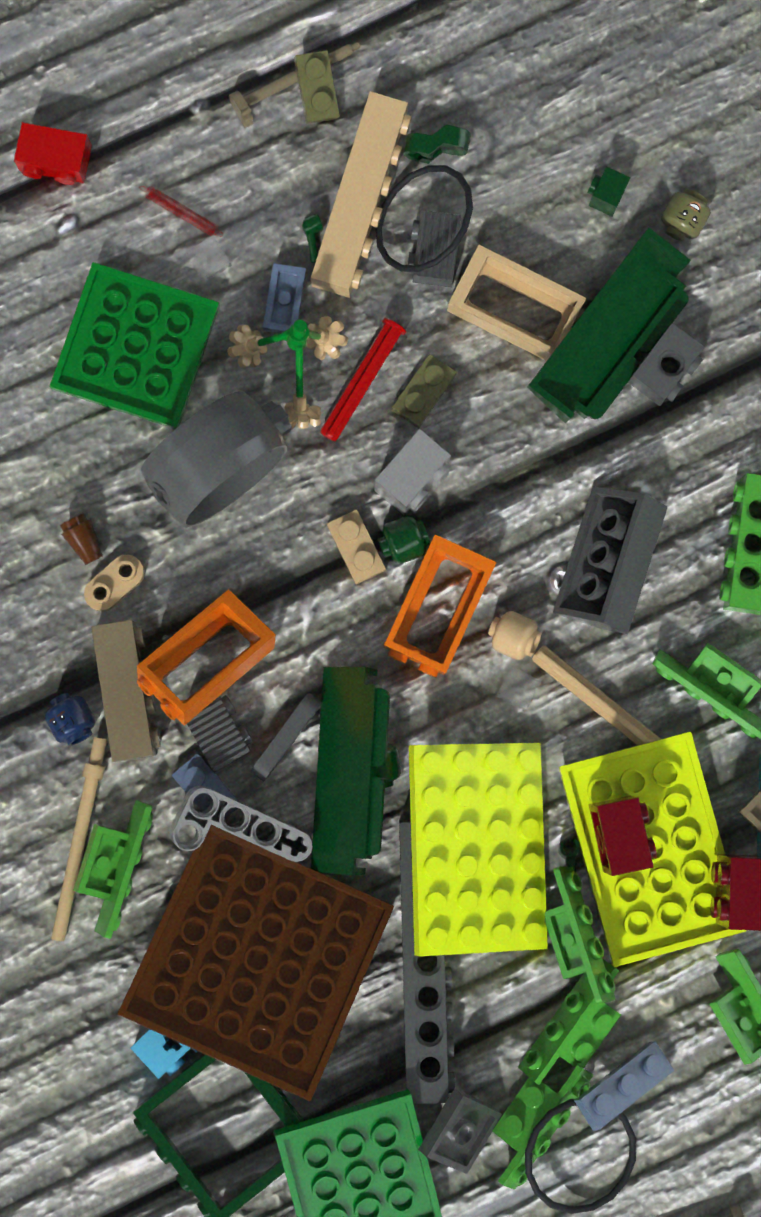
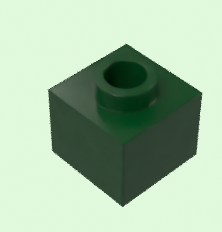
(607, 190)

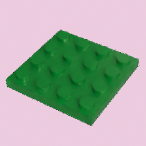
(135, 345)
(359, 1162)

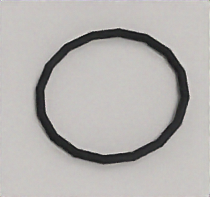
(469, 209)
(581, 1208)

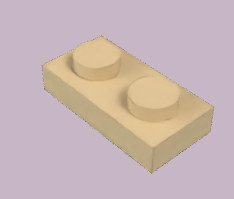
(356, 547)

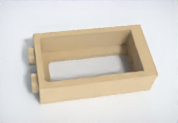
(524, 281)

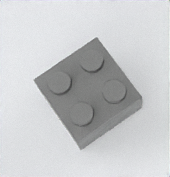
(412, 473)

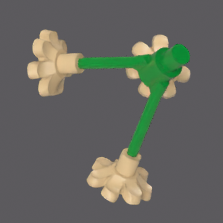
(321, 337)

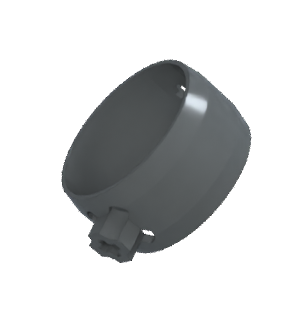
(216, 457)

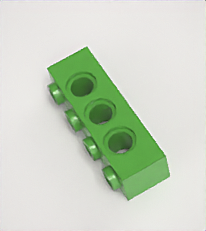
(734, 592)

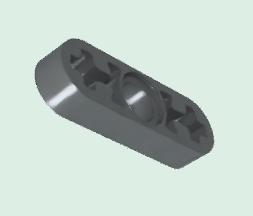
(286, 737)

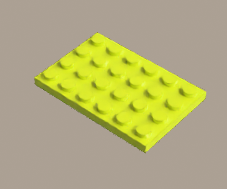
(477, 848)
(661, 905)

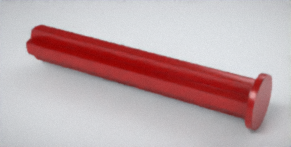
(362, 379)

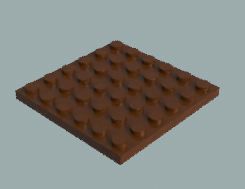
(257, 962)

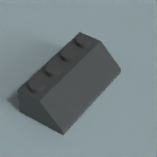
(610, 559)

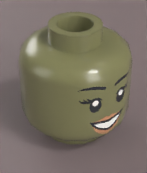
(685, 215)

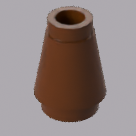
(82, 538)

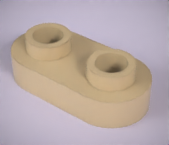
(115, 585)

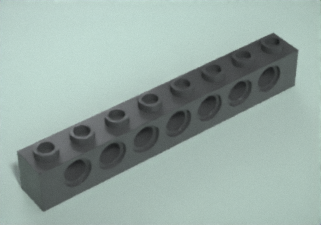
(423, 1087)

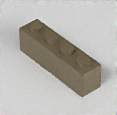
(124, 703)

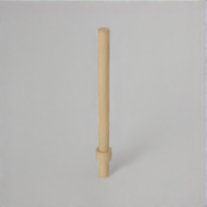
(93, 773)

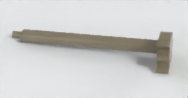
(242, 103)

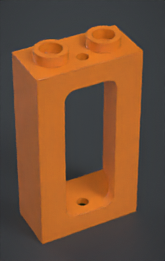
(481, 570)
(221, 613)

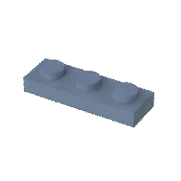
(624, 1085)

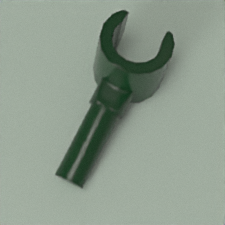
(311, 226)
(569, 858)

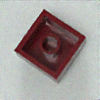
(622, 835)
(737, 892)

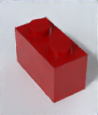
(52, 153)

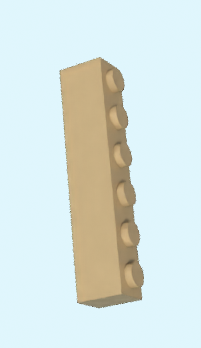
(360, 194)

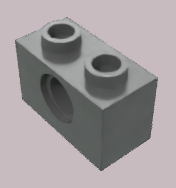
(672, 346)

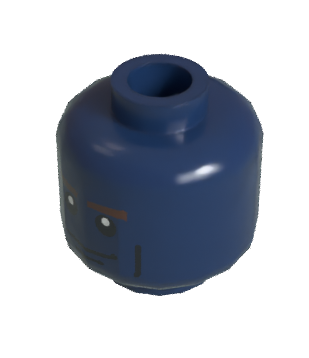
(70, 719)

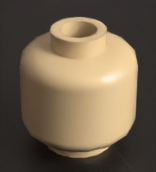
(515, 635)

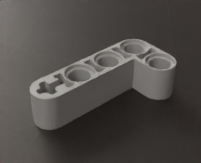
(244, 829)

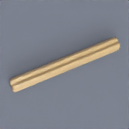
(593, 696)

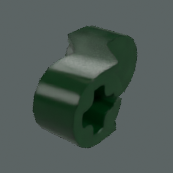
(446, 140)

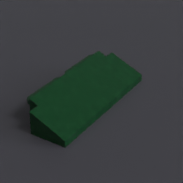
(623, 318)
(347, 789)

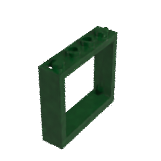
(170, 1154)

